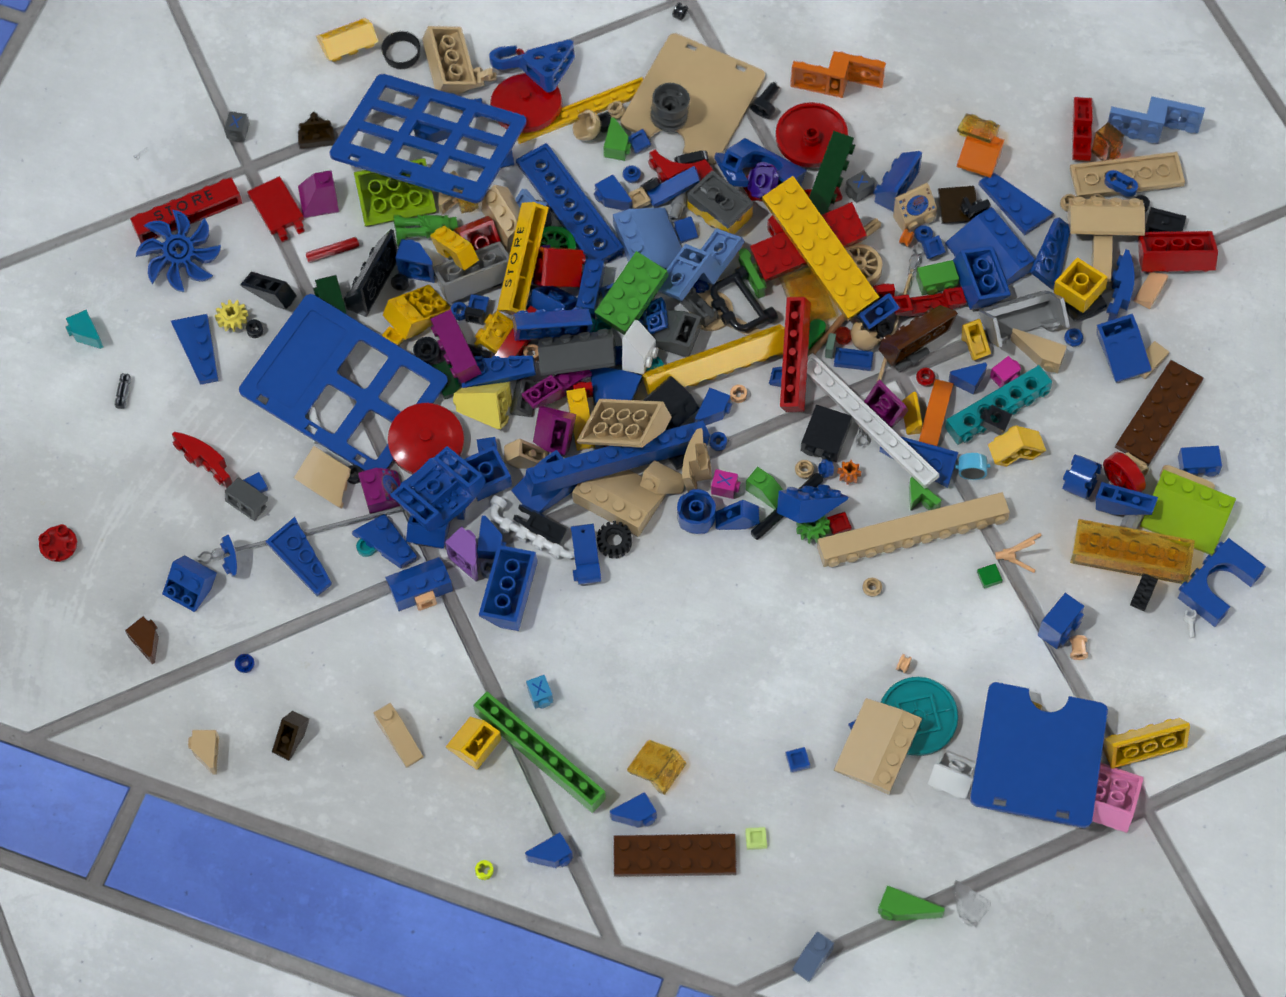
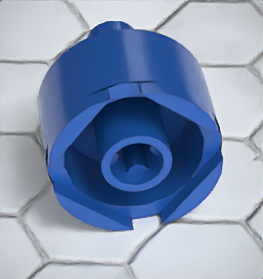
(1082, 476)
(694, 521)

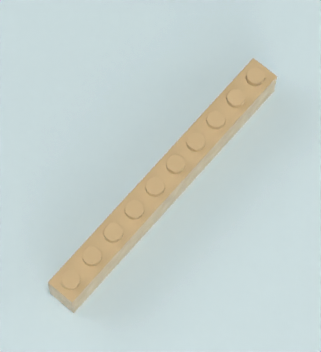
(913, 529)

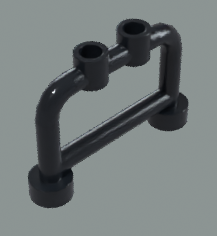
(728, 316)

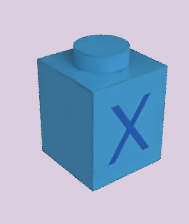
(539, 692)

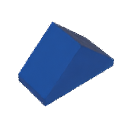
(968, 377)

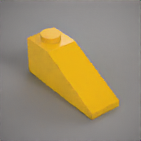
(578, 405)

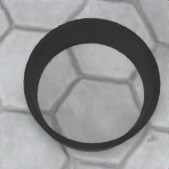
(396, 37)

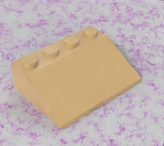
(625, 423)
(619, 499)
(878, 745)

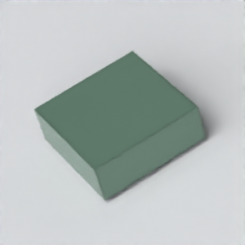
(830, 345)

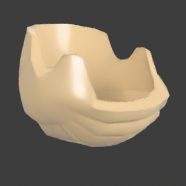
(587, 126)
(863, 338)

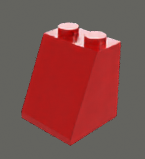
(559, 267)

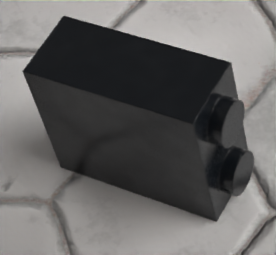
(826, 433)

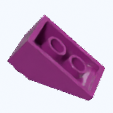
(886, 404)

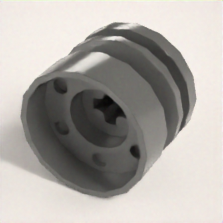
(669, 107)

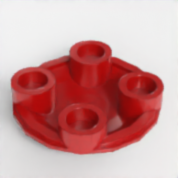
(57, 543)

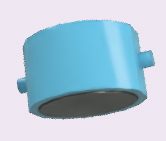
(973, 466)

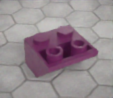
(554, 430)

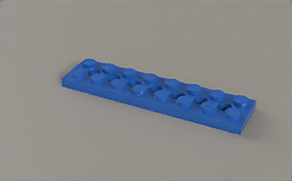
(573, 194)

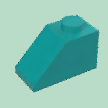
(83, 330)

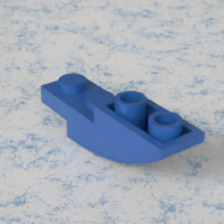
(1122, 284)

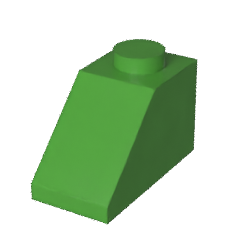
(616, 142)
(763, 487)

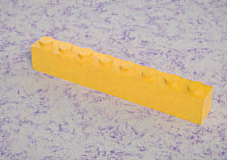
(719, 359)

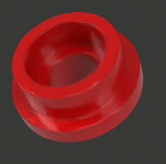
(925, 372)

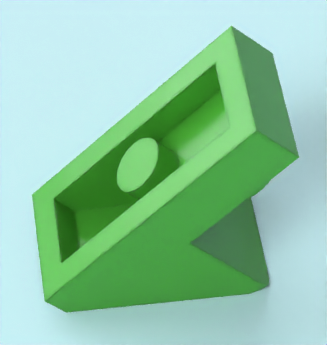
(918, 493)

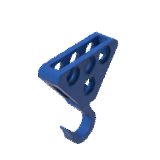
(537, 69)

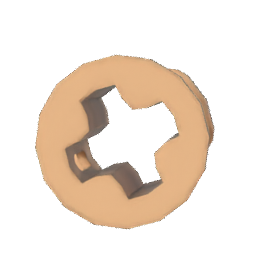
(1078, 647)

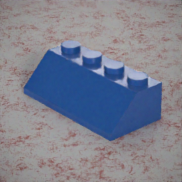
(550, 323)
(508, 587)

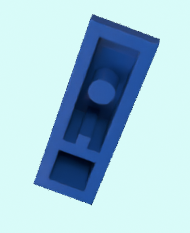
(1124, 501)

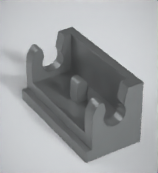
(698, 306)
(245, 498)

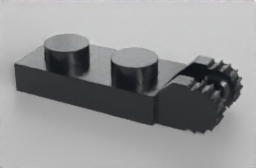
(541, 525)

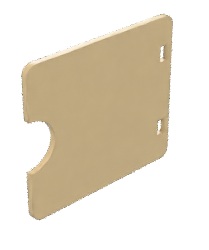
(715, 89)

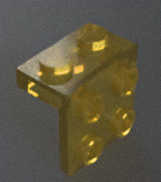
(978, 128)
(658, 765)

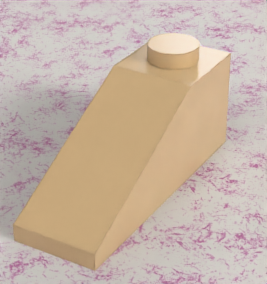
(1040, 350)
(397, 734)

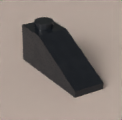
(270, 289)

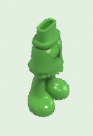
(426, 223)

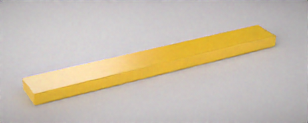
(595, 103)

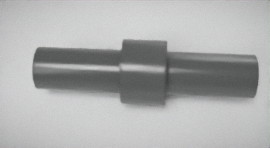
(912, 359)

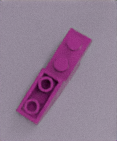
(553, 388)

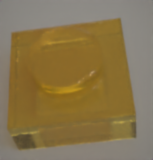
(466, 206)

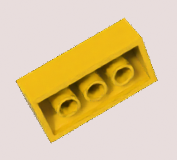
(1146, 742)

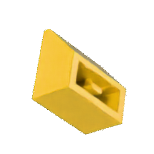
(474, 741)

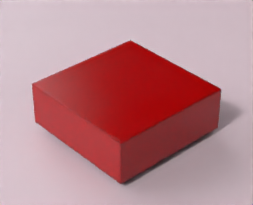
(839, 523)

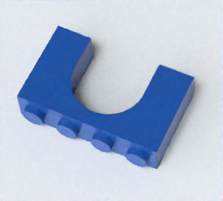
(748, 154)
(1228, 558)

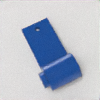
(585, 554)

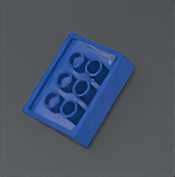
(990, 230)

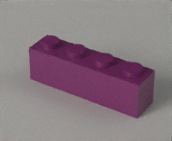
(455, 345)

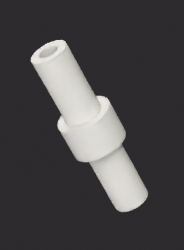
(313, 418)

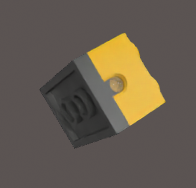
(720, 203)

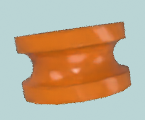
(906, 237)

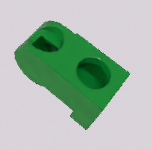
(816, 330)

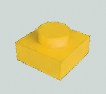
(393, 336)

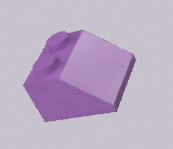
(463, 551)

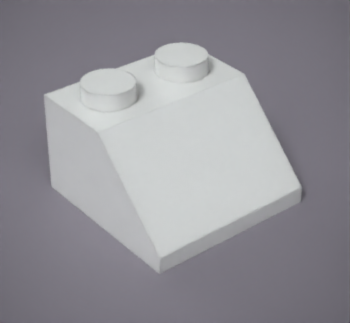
(638, 349)
(952, 774)

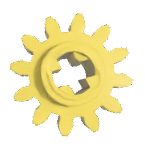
(231, 315)

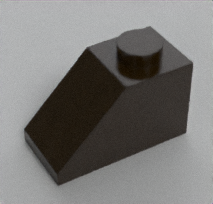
(290, 734)

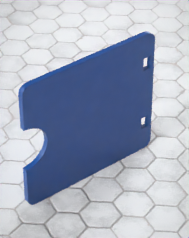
(1039, 757)

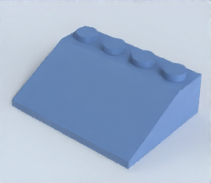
(647, 233)

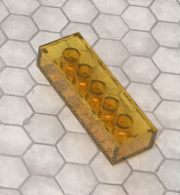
(1132, 551)

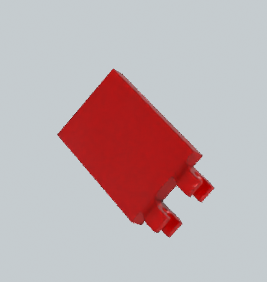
(277, 207)

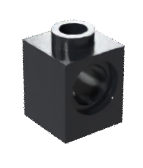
(1002, 416)

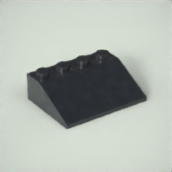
(373, 275)

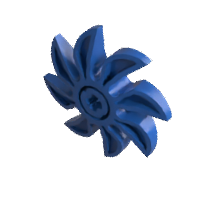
(169, 252)

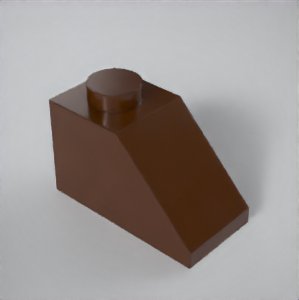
(144, 637)

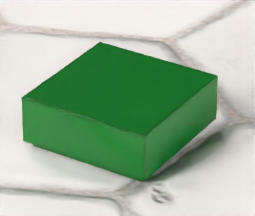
(989, 576)

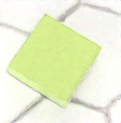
(756, 838)

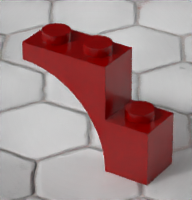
(667, 169)

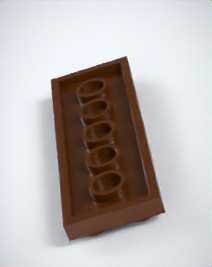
(1159, 412)
(674, 855)

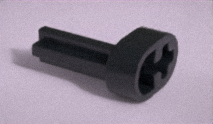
(761, 105)

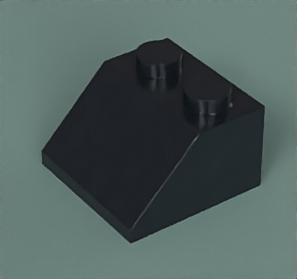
(676, 399)

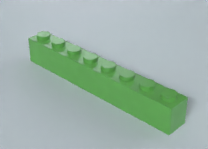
(540, 752)

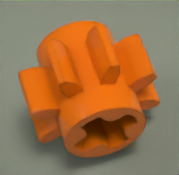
(849, 477)

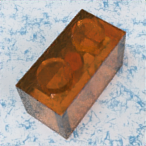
(1107, 142)

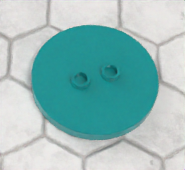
(932, 704)

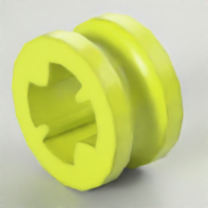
(486, 864)

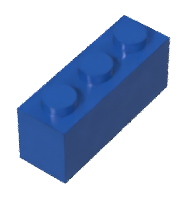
(590, 285)

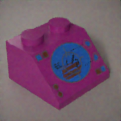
(377, 487)

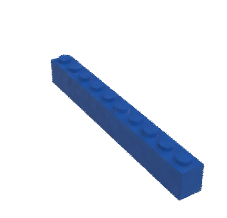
(610, 460)

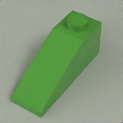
(904, 906)

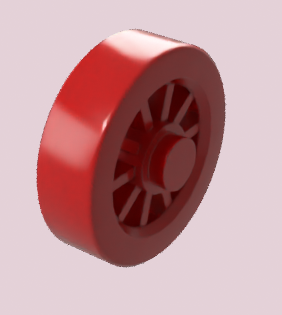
(1124, 472)

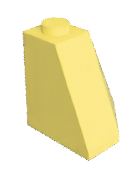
(485, 403)

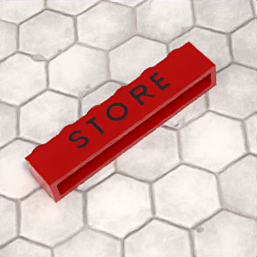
(194, 205)

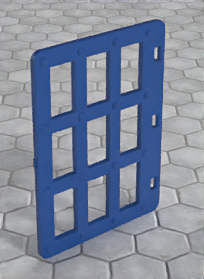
(423, 176)

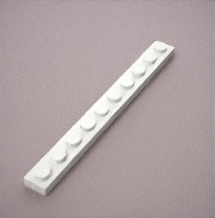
(870, 422)

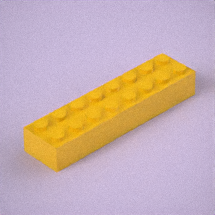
(820, 248)

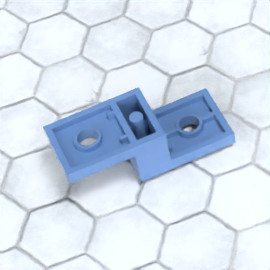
(1159, 114)
(701, 263)

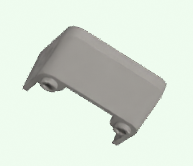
(1024, 314)

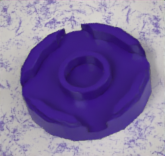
(762, 179)

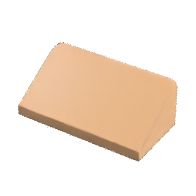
(1150, 289)

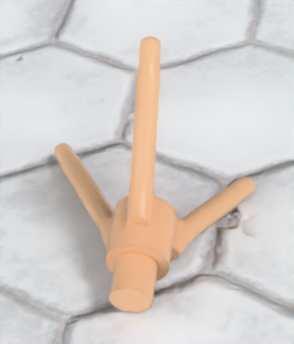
(1010, 553)

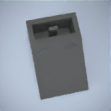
(680, 333)

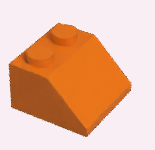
(980, 156)

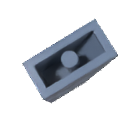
(813, 956)

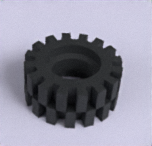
(614, 550)
(1143, 592)

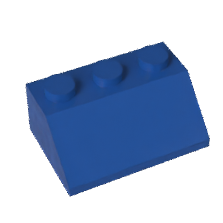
(899, 179)
(981, 277)
(418, 581)

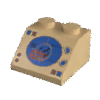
(915, 208)

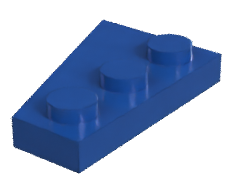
(387, 540)

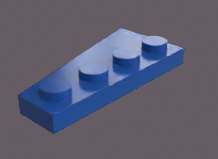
(1015, 204)
(1051, 255)
(197, 343)
(502, 370)
(939, 458)
(295, 551)

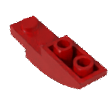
(202, 454)

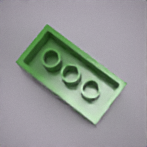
(631, 293)

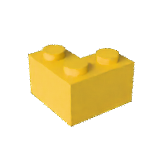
(1016, 444)

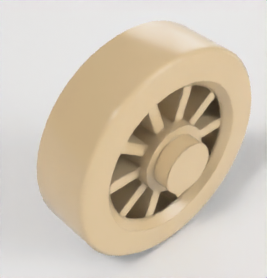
(867, 260)

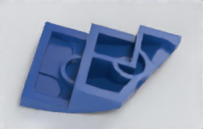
(614, 384)

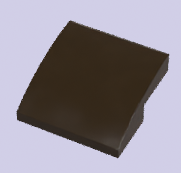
(950, 202)

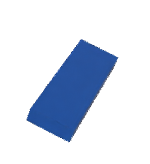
(735, 179)
(674, 187)

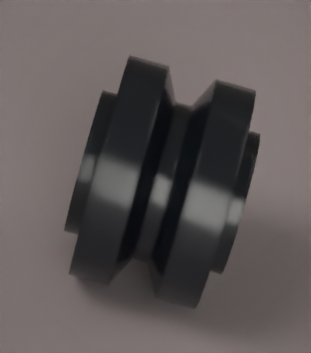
(424, 344)

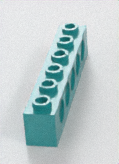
(1018, 387)

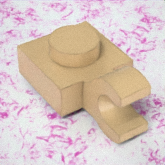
(481, 76)

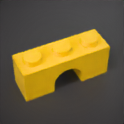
(451, 244)

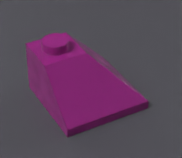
(318, 195)

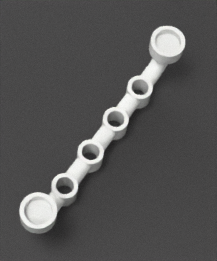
(523, 533)

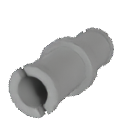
(678, 205)

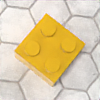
(1080, 285)

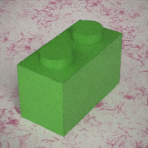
(937, 277)

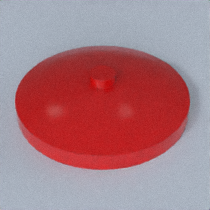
(527, 98)
(806, 132)
(422, 433)

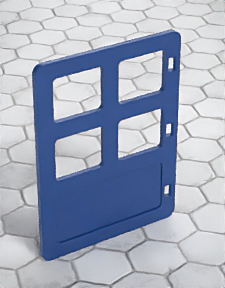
(307, 359)

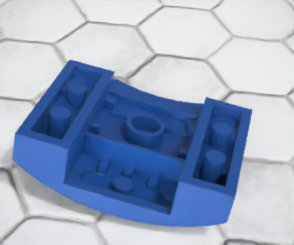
(439, 489)

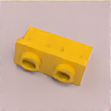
(494, 332)

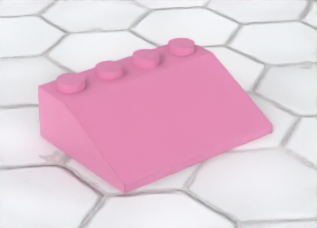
(1116, 797)

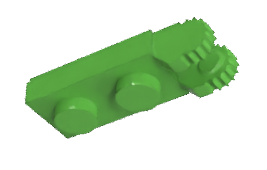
(757, 284)

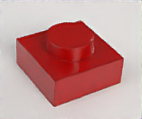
(588, 388)

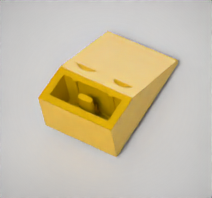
(413, 311)

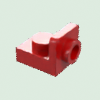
(884, 289)

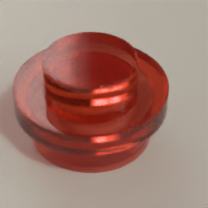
(843, 335)

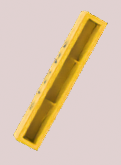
(522, 258)

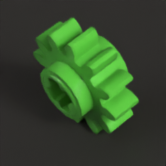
(814, 530)

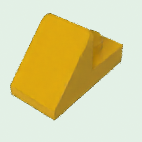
(976, 339)

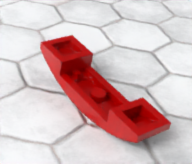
(917, 306)

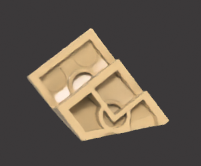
(696, 462)
(324, 476)

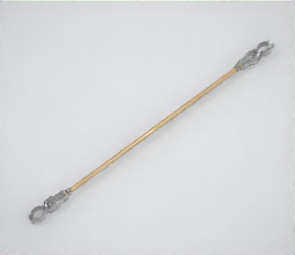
(914, 262)

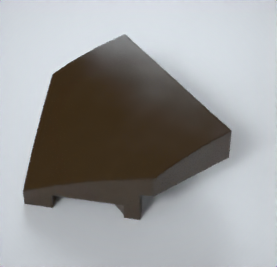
(315, 132)

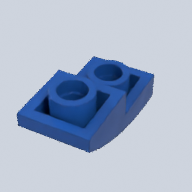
(656, 316)
(230, 562)

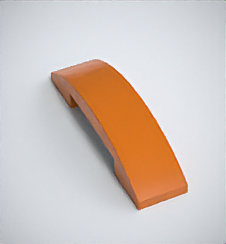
(936, 412)

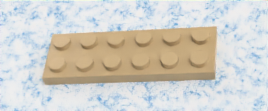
(1149, 171)

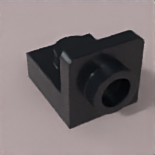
(976, 208)

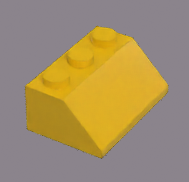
(347, 39)

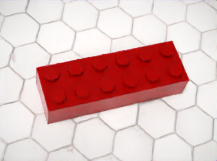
(779, 256)

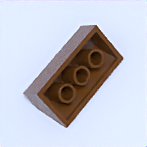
(917, 334)

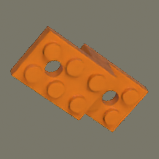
(842, 68)

